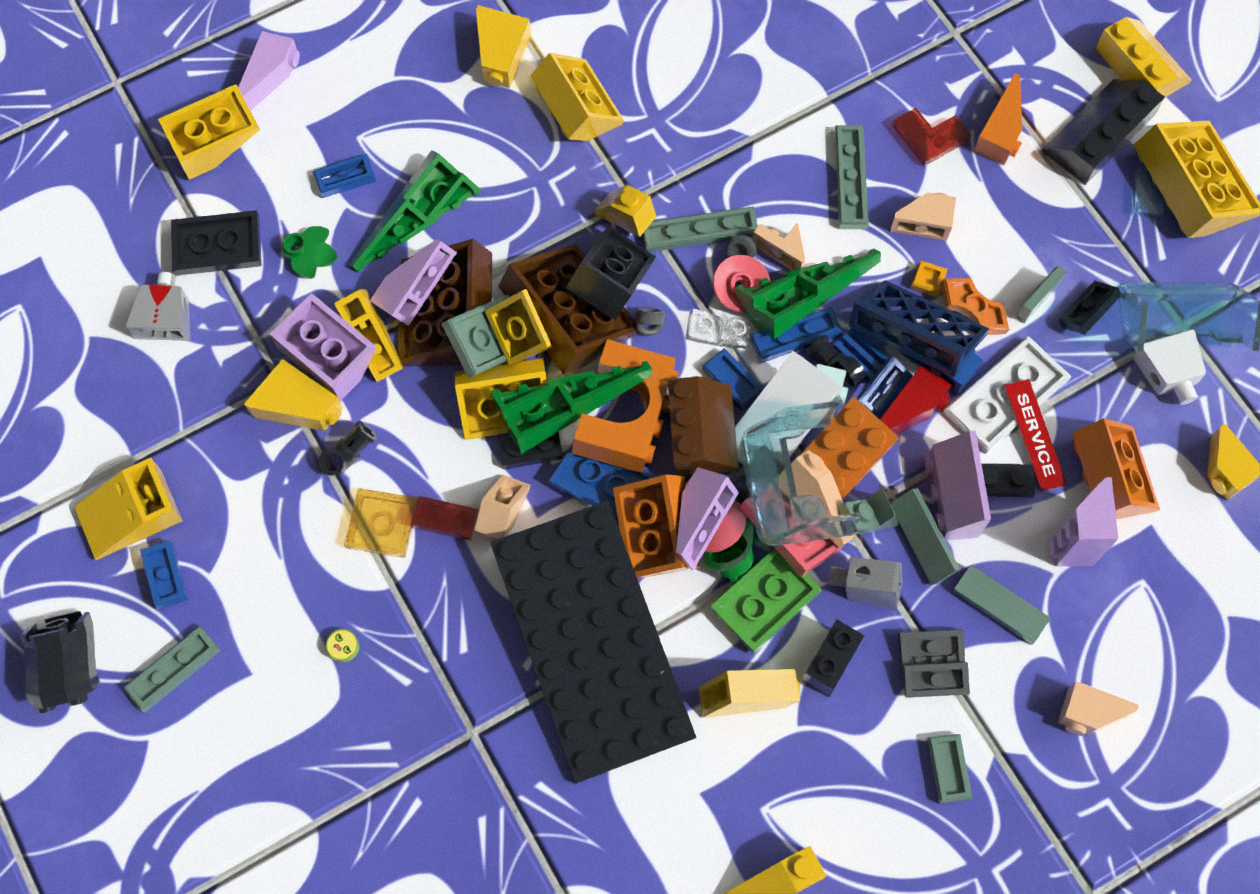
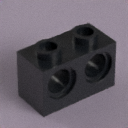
(832, 658)

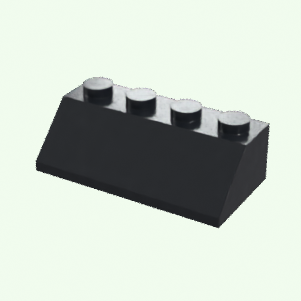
(1104, 127)

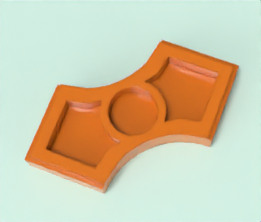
(963, 297)

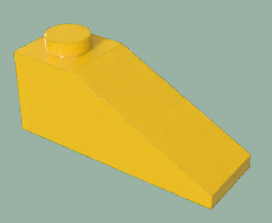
(365, 318)
(786, 876)

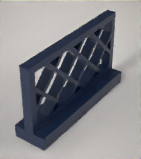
(913, 337)

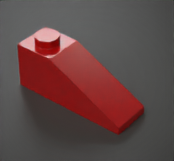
(917, 401)

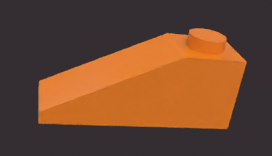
(1004, 126)

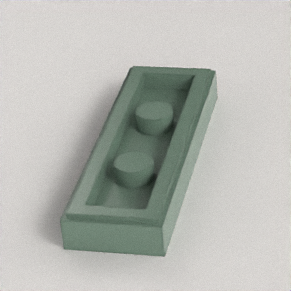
(925, 536)
(1001, 604)
(172, 669)

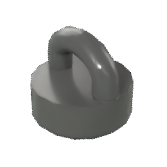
(741, 246)
(649, 316)

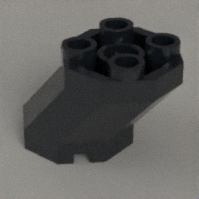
(60, 661)

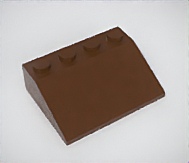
(460, 289)
(571, 324)

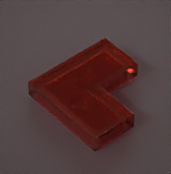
(930, 142)

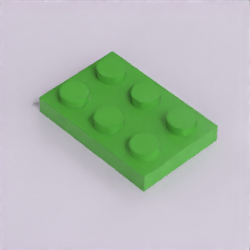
(764, 600)

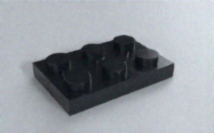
(216, 243)

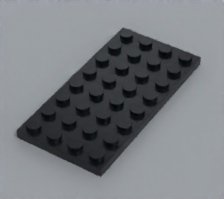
(592, 641)

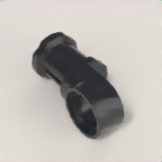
(829, 356)
(348, 448)

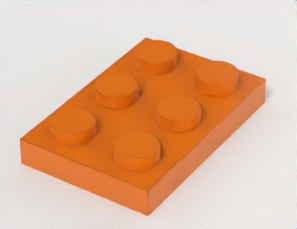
(852, 445)

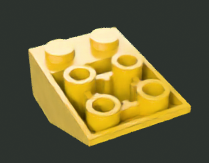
(127, 509)

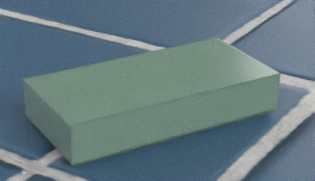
(1041, 294)
(949, 768)

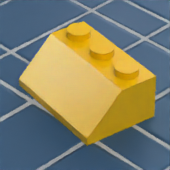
(1139, 56)
(575, 97)
(474, 397)

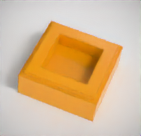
(928, 278)

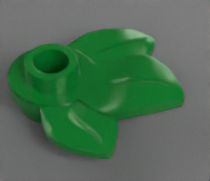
(313, 251)

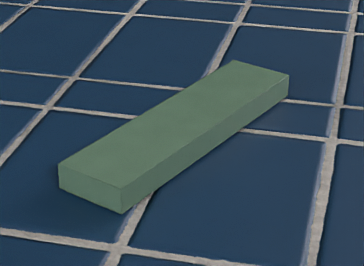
(851, 177)
(699, 229)

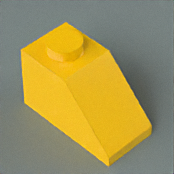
(627, 209)
(1230, 463)

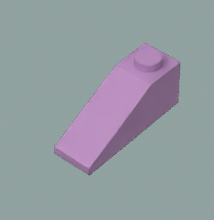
(268, 67)
(411, 283)
(701, 513)

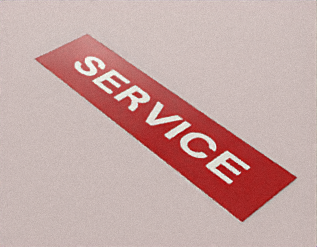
(1035, 435)

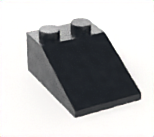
(610, 272)

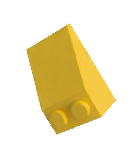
(209, 130)

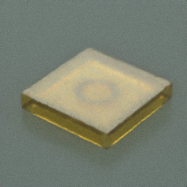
(381, 523)

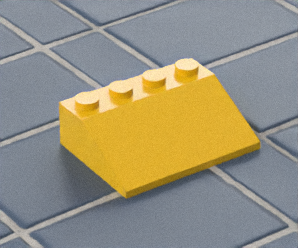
(1197, 177)

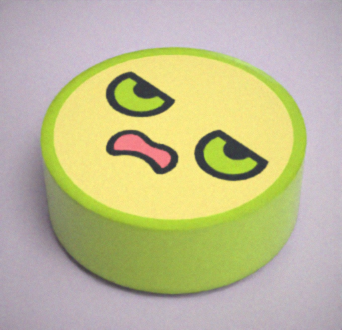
(342, 645)

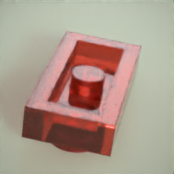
(444, 518)

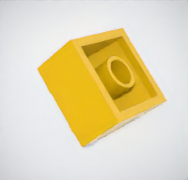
(518, 328)

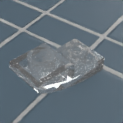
(716, 330)

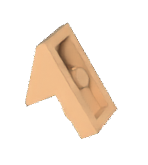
(785, 250)

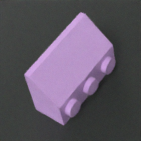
(324, 346)
(958, 487)
(1088, 530)

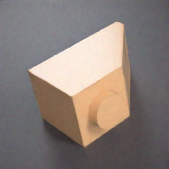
(926, 217)
(501, 507)
(1091, 709)

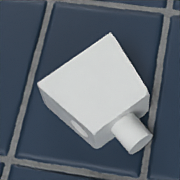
(1173, 365)

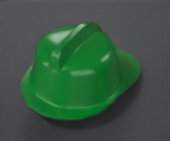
(735, 559)

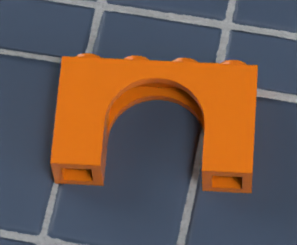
(630, 442)

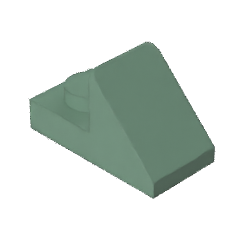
(874, 513)

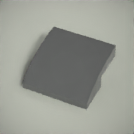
(933, 663)

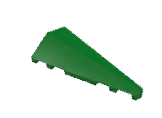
(425, 198)
(786, 301)
(545, 409)

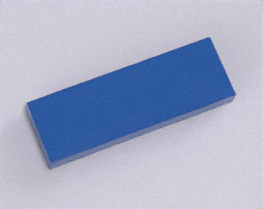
(798, 336)

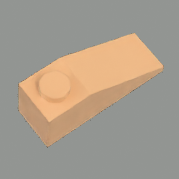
(816, 479)

